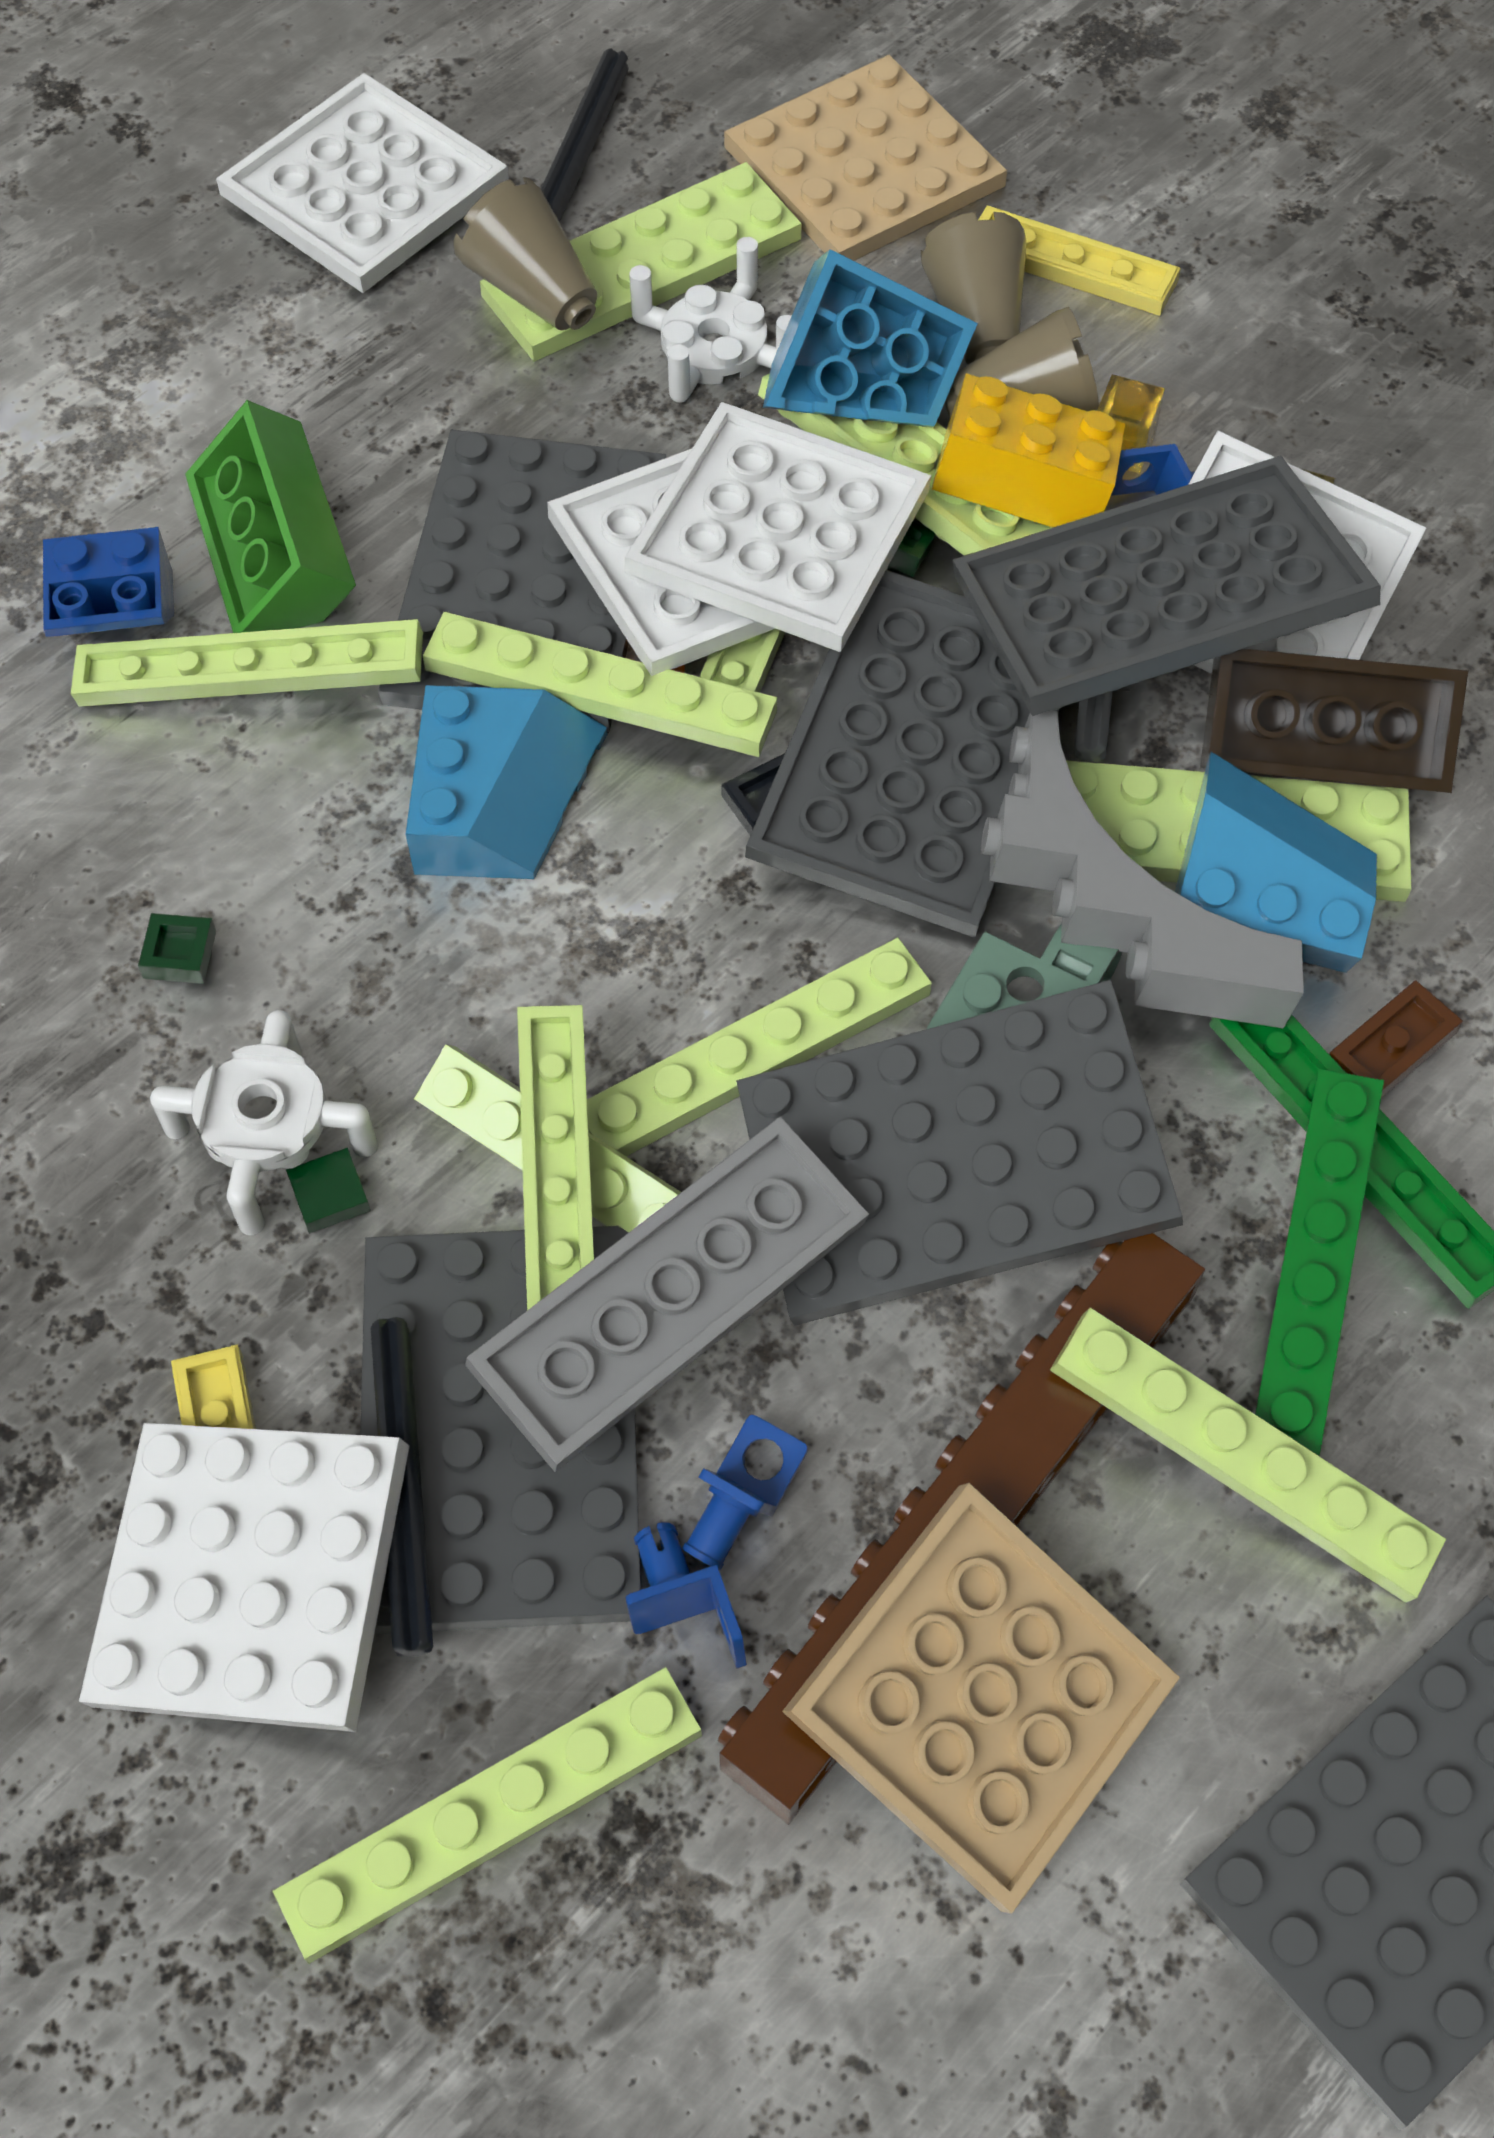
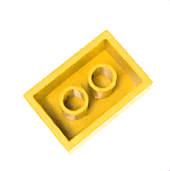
(1028, 454)

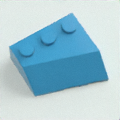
(866, 348)
(494, 779)
(1278, 868)

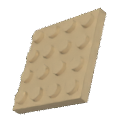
(866, 159)
(983, 1697)

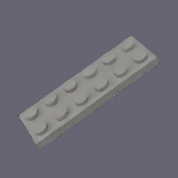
(665, 1293)

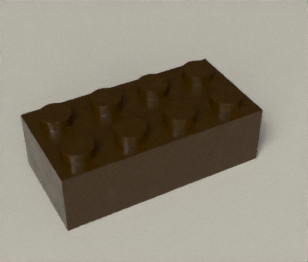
(1335, 719)

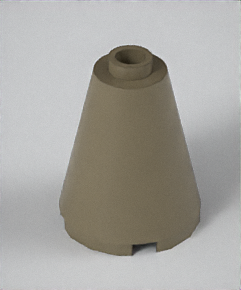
(526, 254)
(979, 274)
(1039, 361)

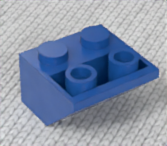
(106, 582)

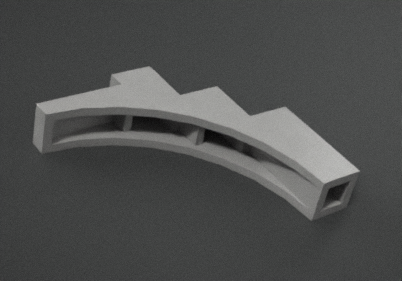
(1175, 948)

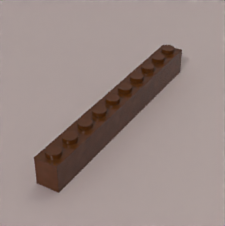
(1008, 1458)

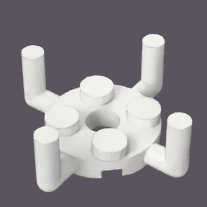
(709, 312)
(268, 1142)

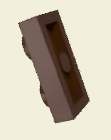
(1398, 1037)

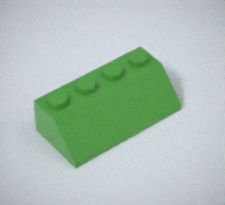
(268, 524)

